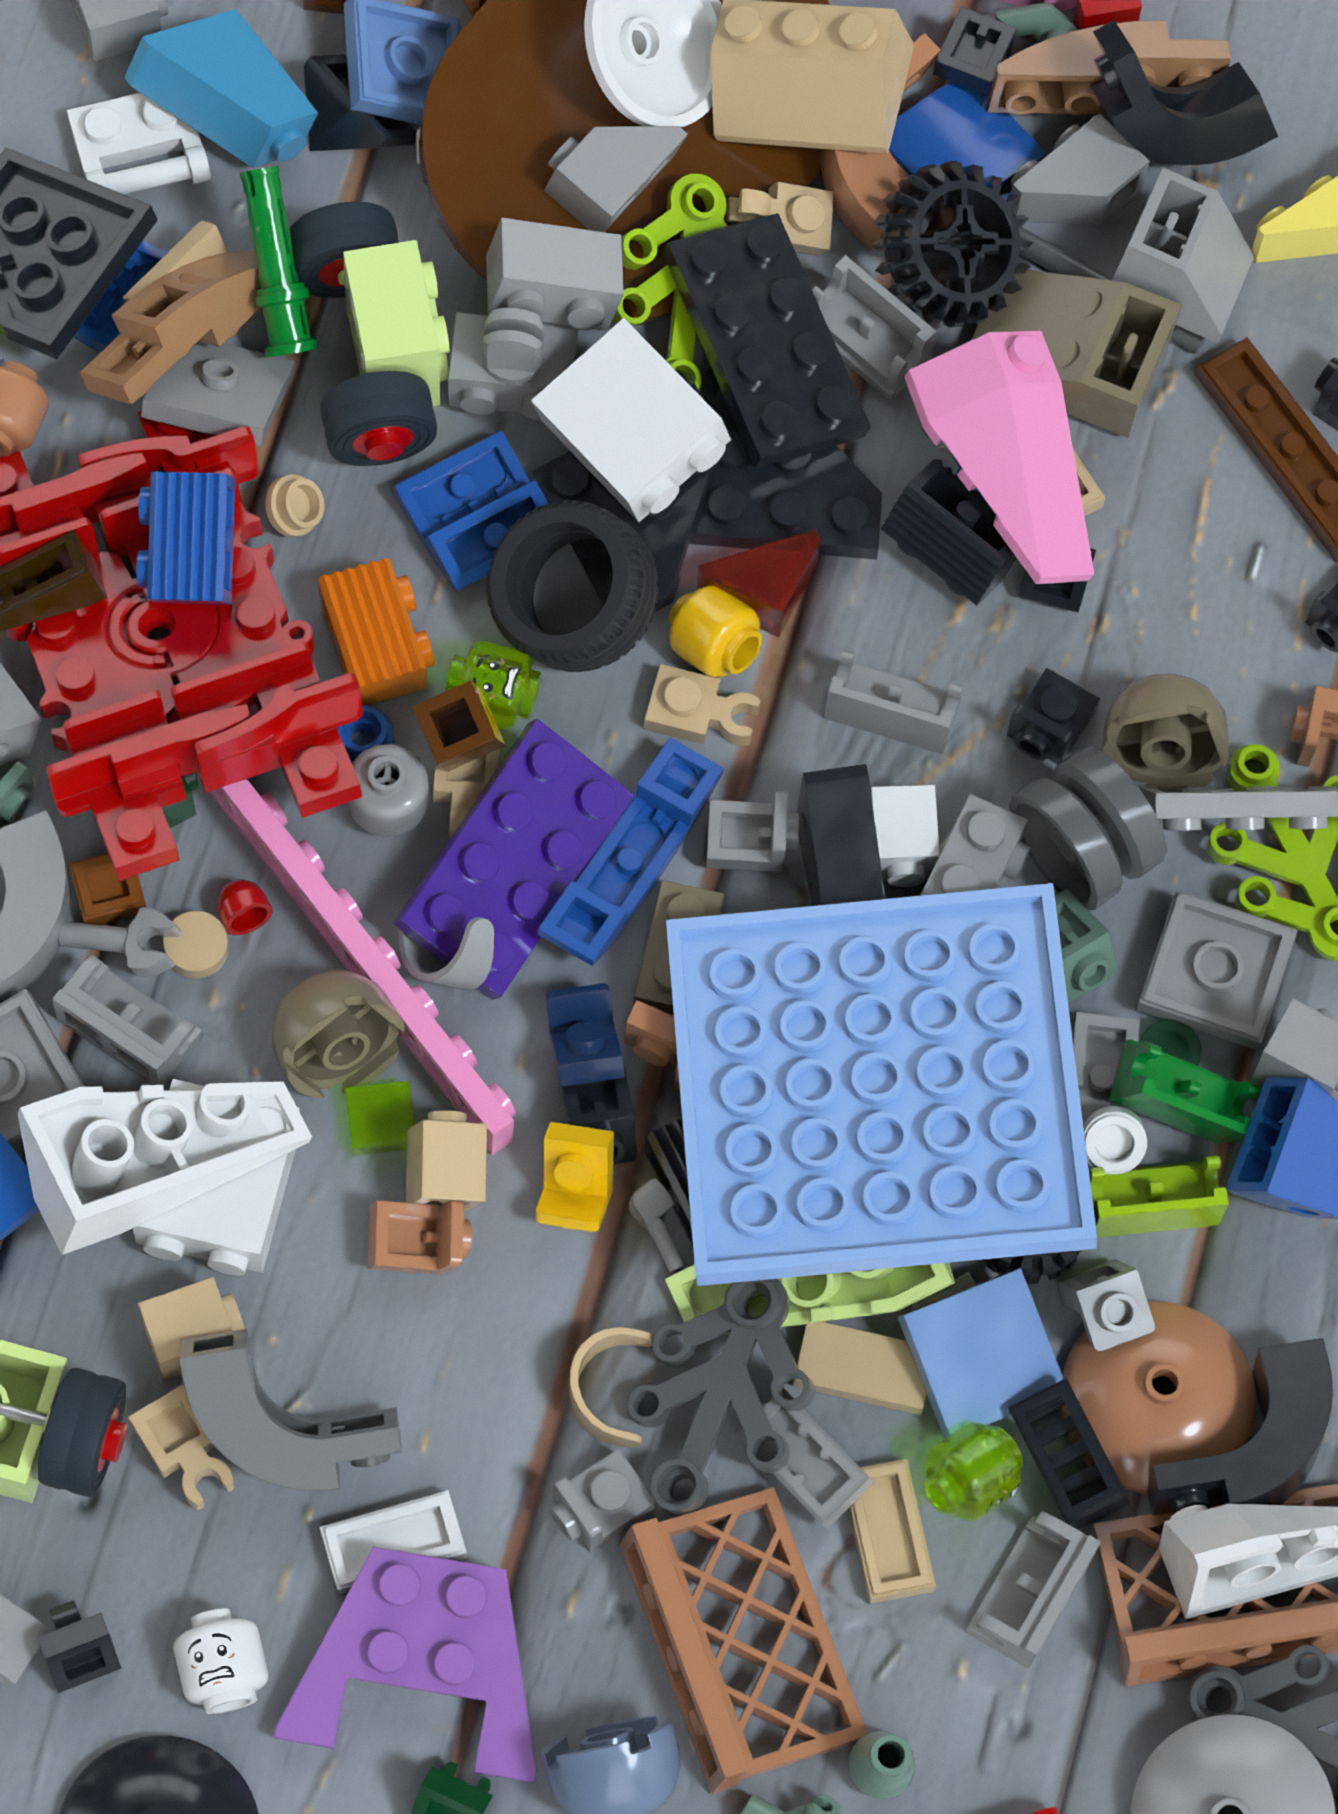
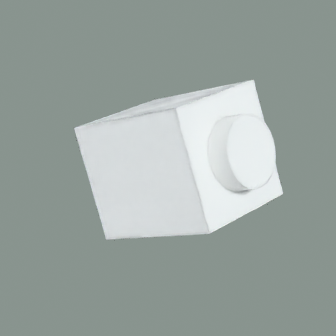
(906, 833)

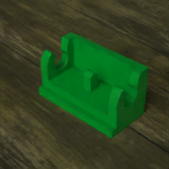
(1181, 1093)

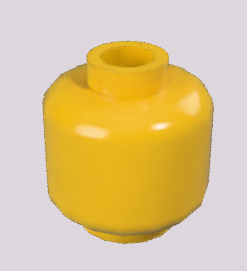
(714, 632)

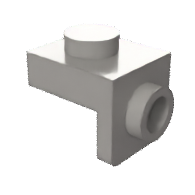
(751, 834)

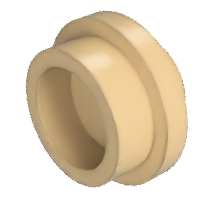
(294, 505)

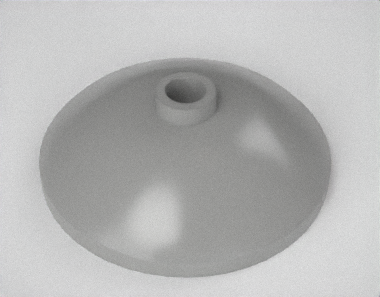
(1235, 1764)

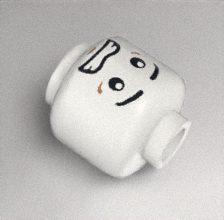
(220, 1661)

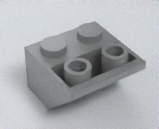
(1188, 253)

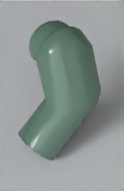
(1038, 20)

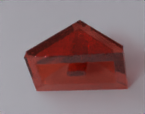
(766, 577)

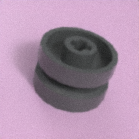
(1089, 827)

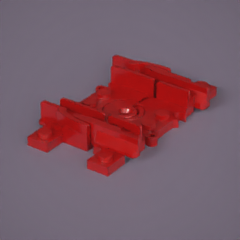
(241, 668)

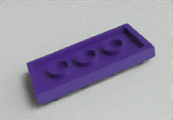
(516, 852)

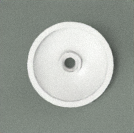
(653, 57)

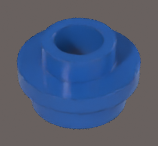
(372, 721)

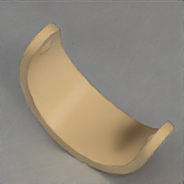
(593, 1345)

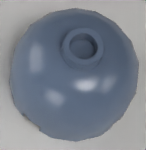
(616, 1768)

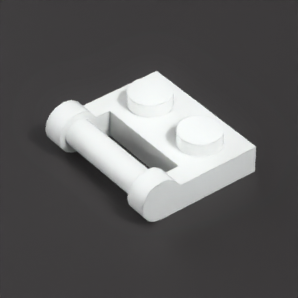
(132, 131)

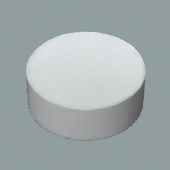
(1114, 1139)

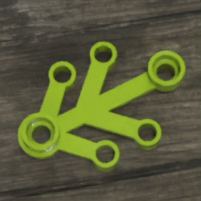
(679, 217)
(1298, 864)

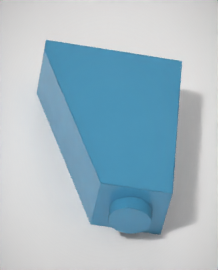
(225, 87)

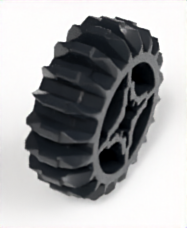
(959, 200)

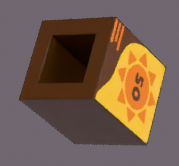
(459, 726)

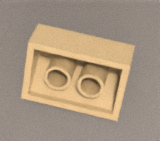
(808, 74)

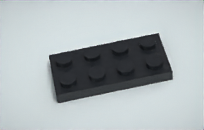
(766, 340)

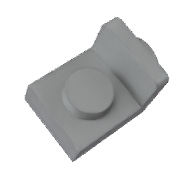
(1109, 1303)
(600, 1501)

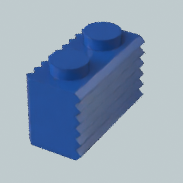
(188, 538)

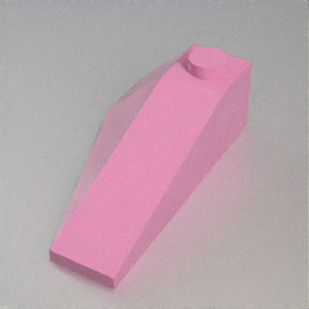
(1009, 430)

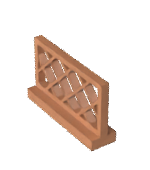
(1203, 1642)
(690, 1660)

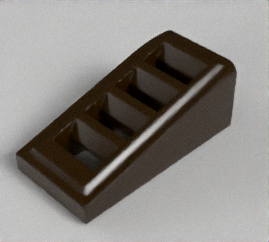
(56, 581)

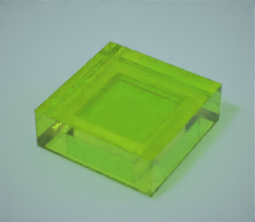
(379, 1117)

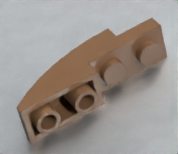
(1061, 70)
(164, 320)

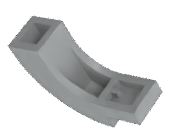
(33, 903)

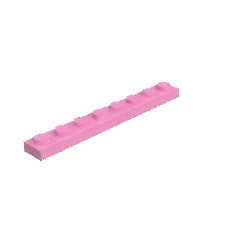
(337, 921)

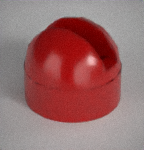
(243, 907)

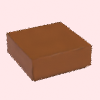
(101, 894)

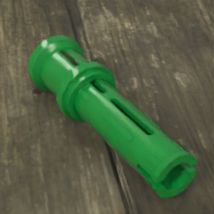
(280, 291)

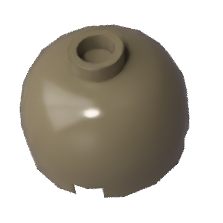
(1167, 732)
(335, 1032)

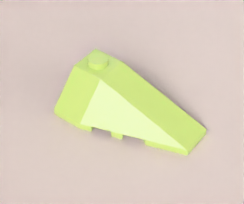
(825, 1295)

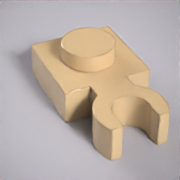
(689, 704)
(178, 1442)

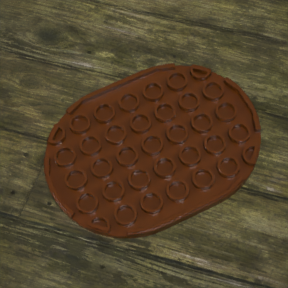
(509, 101)

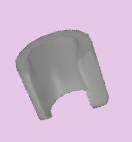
(646, 1207)

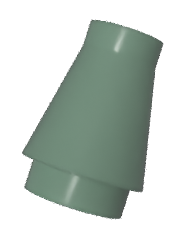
(871, 1775)

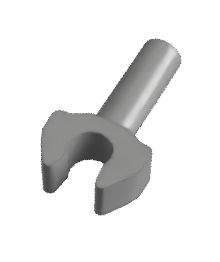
(126, 940)

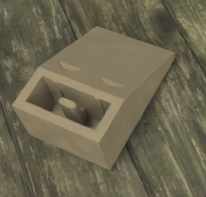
(1100, 337)

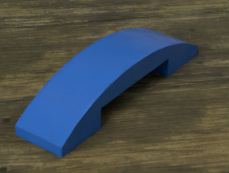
(633, 854)

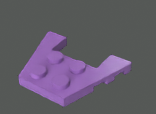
(425, 1630)

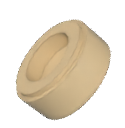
(200, 947)

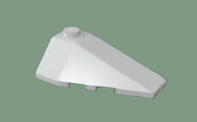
(130, 1156)
(1246, 1552)

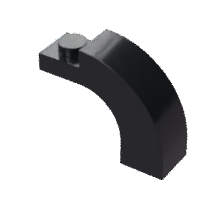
(1179, 124)
(1295, 1409)

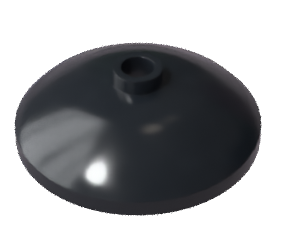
(160, 1778)

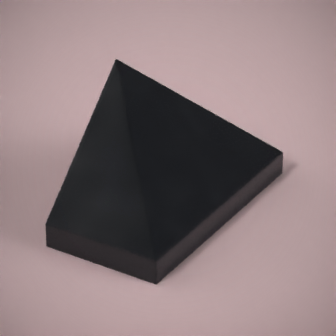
(338, 125)

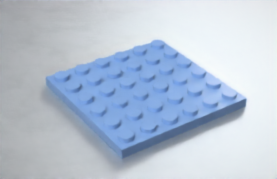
(878, 1085)

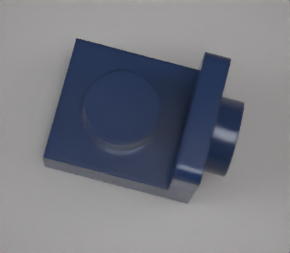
(584, 1035)

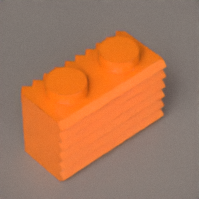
(373, 631)

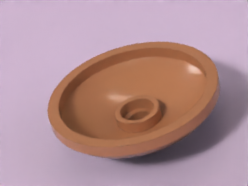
(1140, 1427)

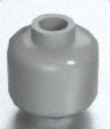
(392, 790)

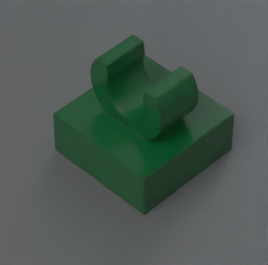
(449, 1795)

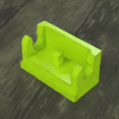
(1158, 1198)

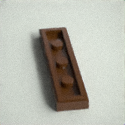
(1277, 435)

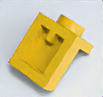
(576, 1177)

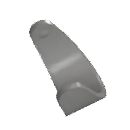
(466, 969)

